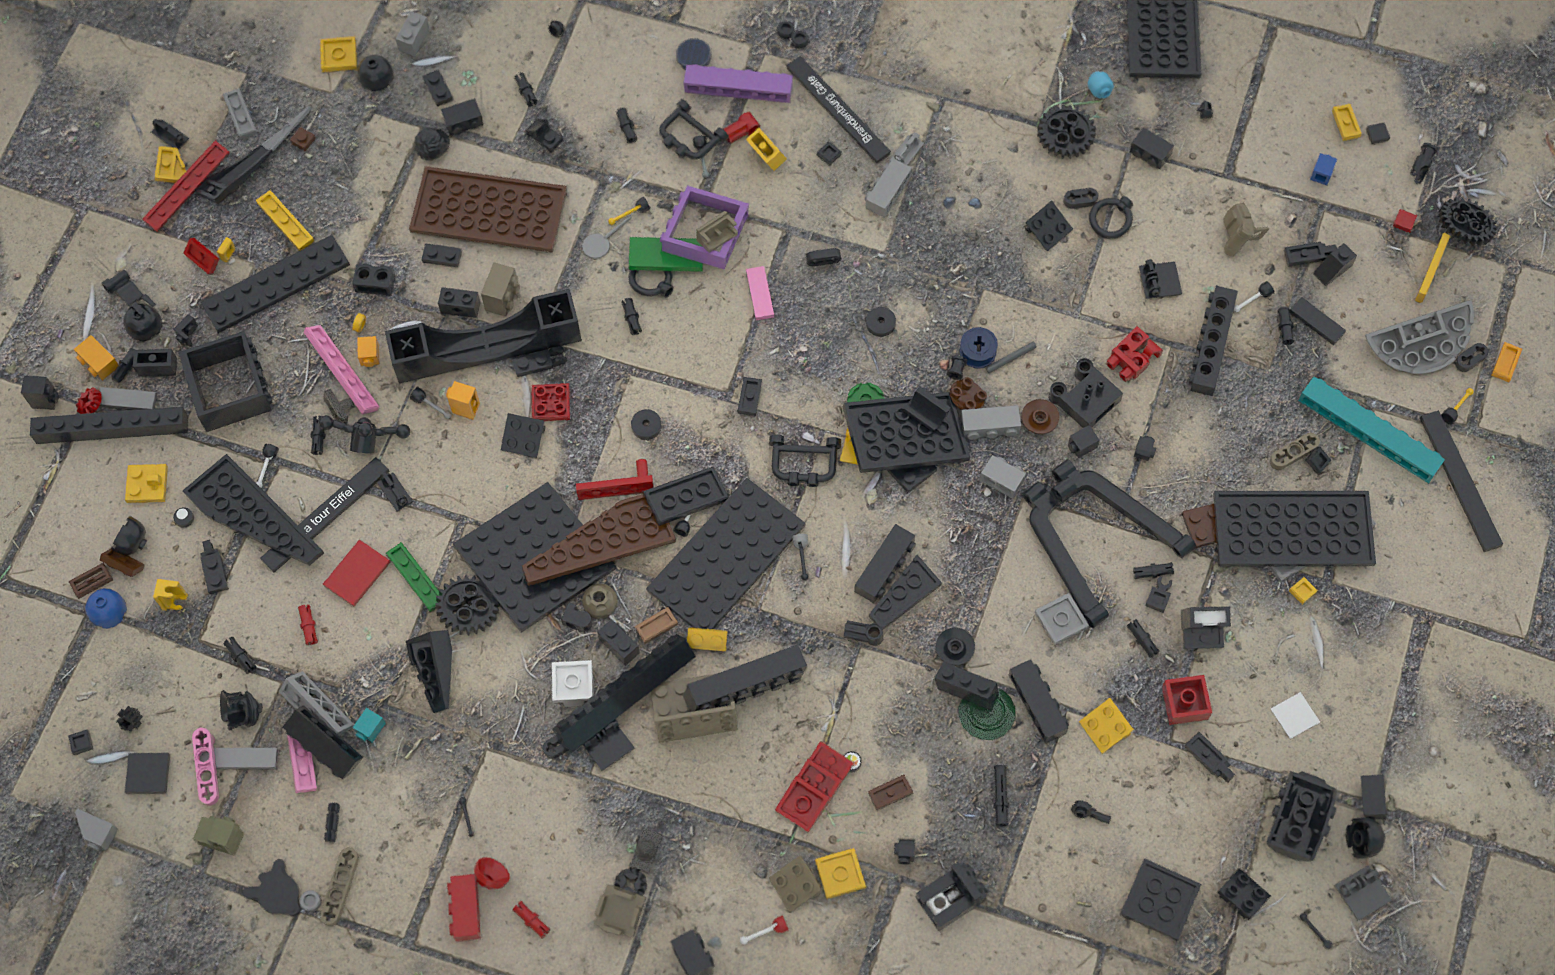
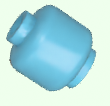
(1100, 84)

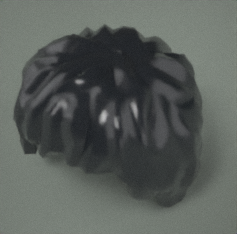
(431, 143)

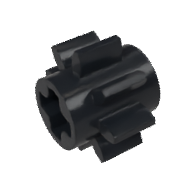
(129, 718)

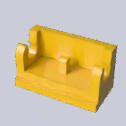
(167, 592)

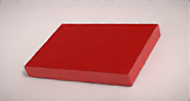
(356, 573)

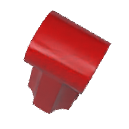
(744, 126)

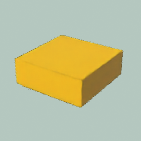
(226, 250)
(1303, 590)

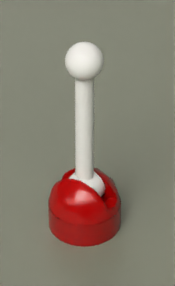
(779, 925)

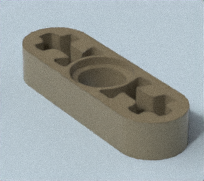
(1298, 443)

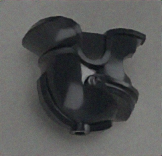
(239, 709)

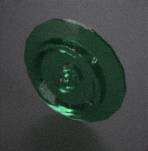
(987, 723)

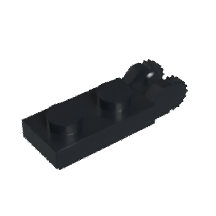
(538, 361)

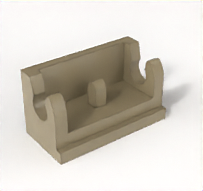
(716, 232)

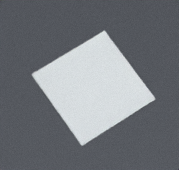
(1295, 715)

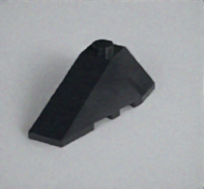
(433, 658)

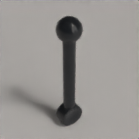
(462, 801)
(1326, 943)

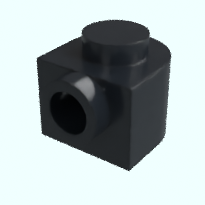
(1144, 448)
(905, 850)

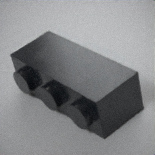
(966, 685)

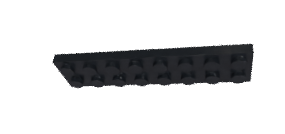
(275, 283)

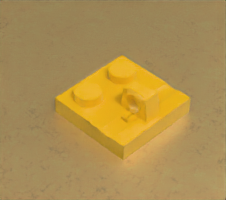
(146, 483)

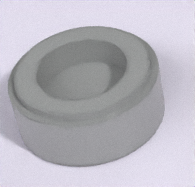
(310, 901)

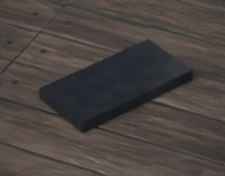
(685, 495)

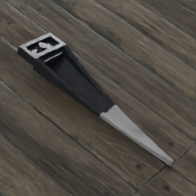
(229, 179)

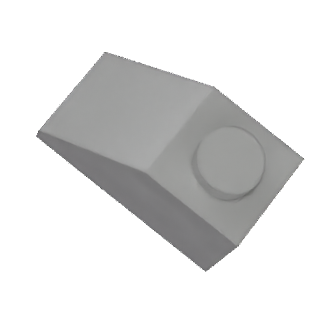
(95, 830)

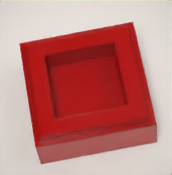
(1404, 220)

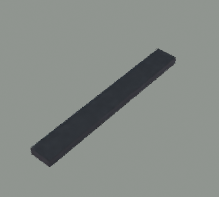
(1461, 481)

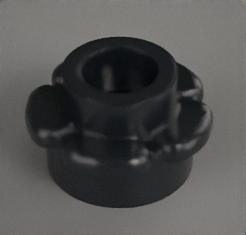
(556, 28)

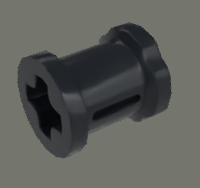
(957, 367)

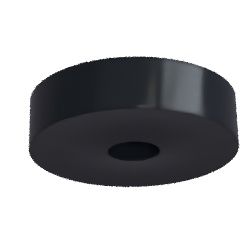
(880, 329)
(646, 432)

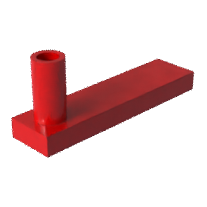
(617, 486)

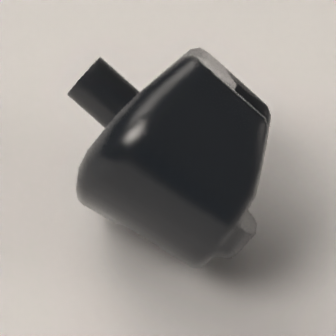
(1206, 110)

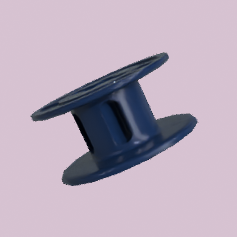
(988, 347)

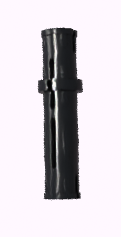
(1001, 804)

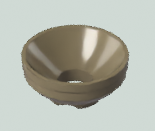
(600, 609)

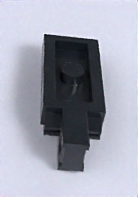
(1307, 253)
(213, 568)
(1209, 757)

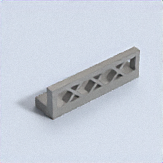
(299, 695)

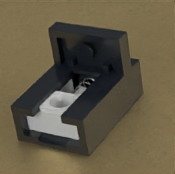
(1204, 626)
(963, 879)

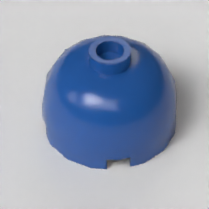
(105, 608)

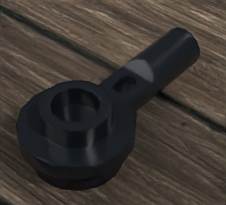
(1083, 809)

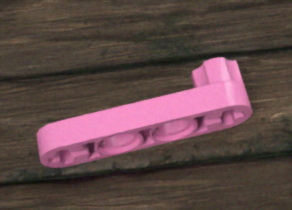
(202, 767)

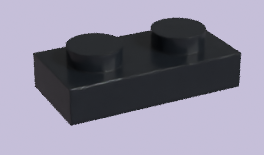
(437, 88)
(441, 255)
(749, 396)

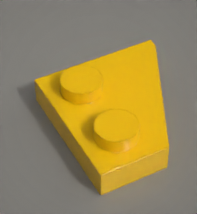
(169, 165)

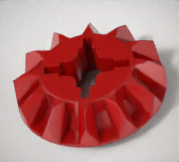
(85, 407)

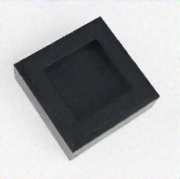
(1378, 133)
(829, 153)
(1318, 460)
(80, 742)

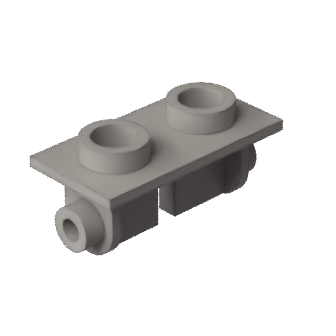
(908, 149)

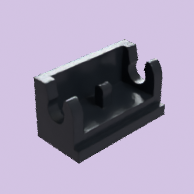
(1373, 796)

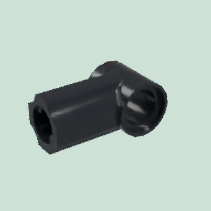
(861, 632)

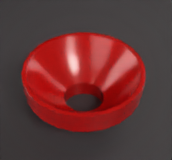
(491, 873)

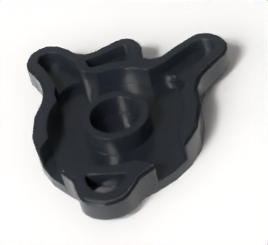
(277, 891)

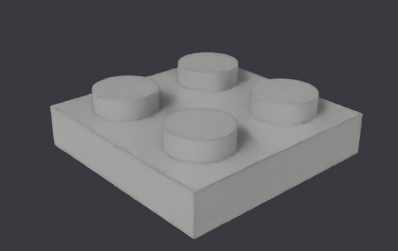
(1061, 619)

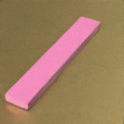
(341, 369)

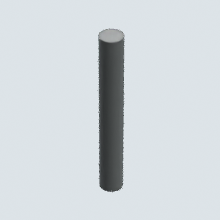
(1012, 356)

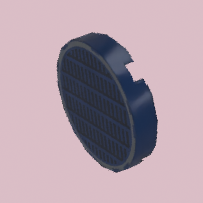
(693, 52)

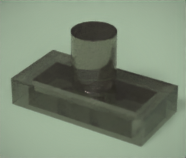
(337, 408)

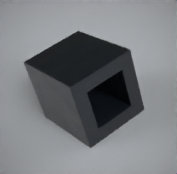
(1083, 441)

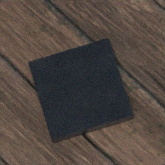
(147, 773)

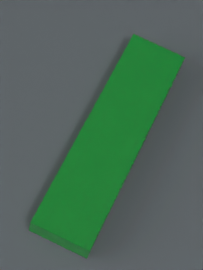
(414, 575)

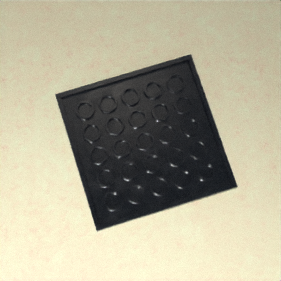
(515, 537)

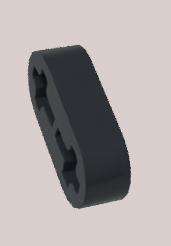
(1080, 198)
(823, 257)
(1469, 354)
(554, 741)

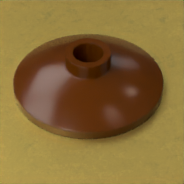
(1040, 409)

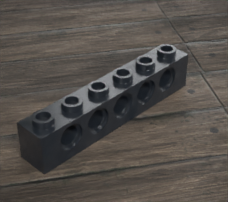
(1226, 299)

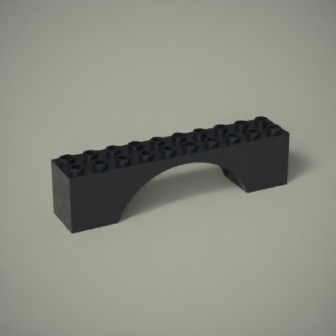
(427, 351)

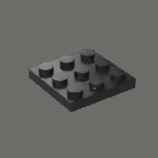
(1160, 899)

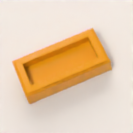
(1506, 362)

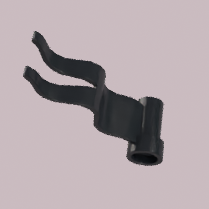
(127, 290)

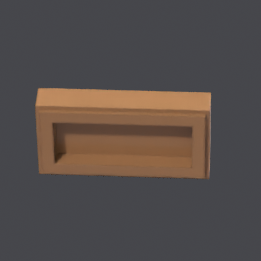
(656, 625)

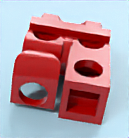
(1128, 357)

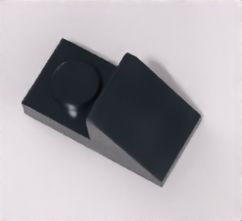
(544, 135)

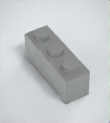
(888, 187)
(991, 422)

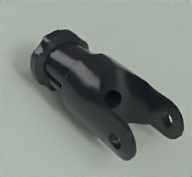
(1423, 162)

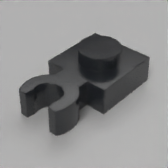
(1158, 596)

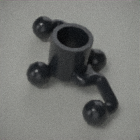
(364, 432)

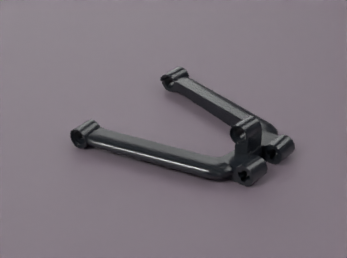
(1070, 483)

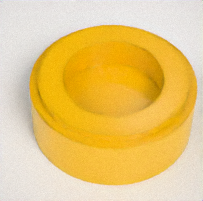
(359, 322)

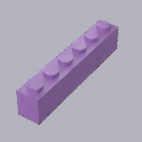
(738, 83)

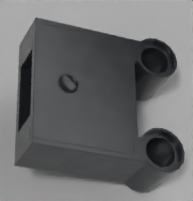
(1090, 398)

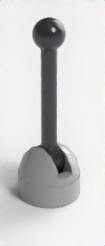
(801, 541)

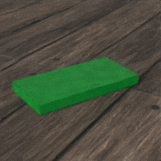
(647, 254)

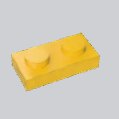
(1346, 122)
(707, 639)

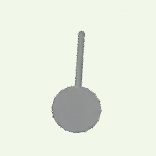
(597, 245)

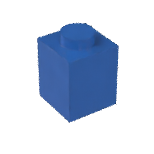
(1323, 169)

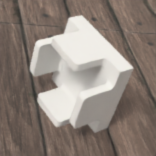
(572, 682)

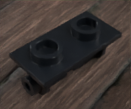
(168, 134)
(394, 491)

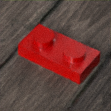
(201, 256)

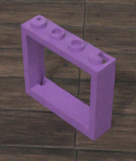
(699, 253)

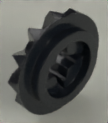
(632, 874)

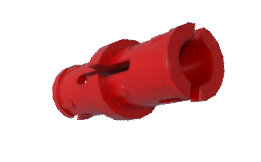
(307, 624)
(531, 919)

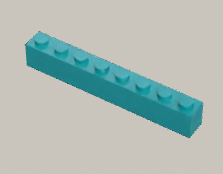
(1371, 429)

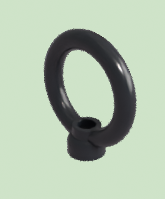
(1124, 205)
(664, 287)

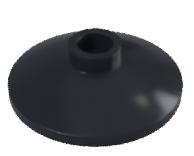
(959, 638)

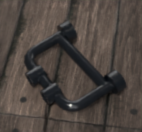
(682, 150)
(812, 479)

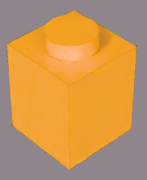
(368, 351)

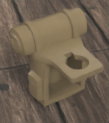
(1240, 228)

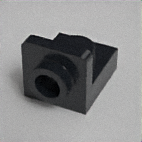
(185, 328)

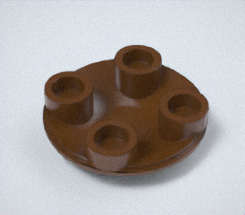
(967, 394)

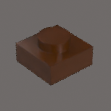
(302, 139)

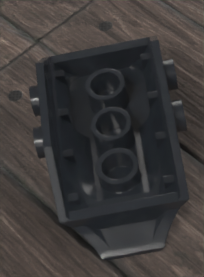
(1302, 816)

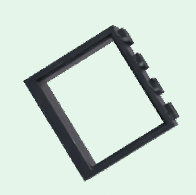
(215, 353)

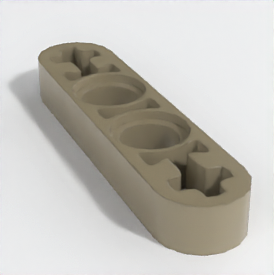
(343, 887)

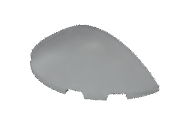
(1424, 341)

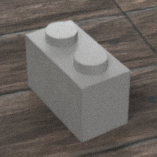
(412, 33)
(1002, 476)

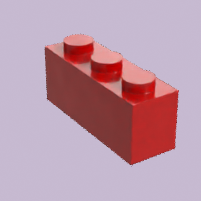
(464, 907)

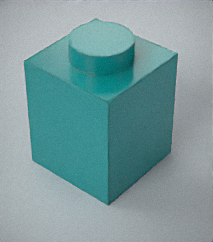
(368, 726)

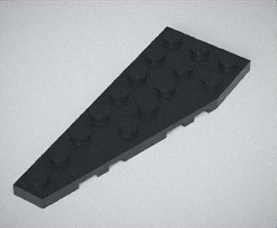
(237, 502)

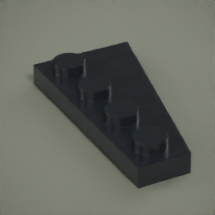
(910, 588)

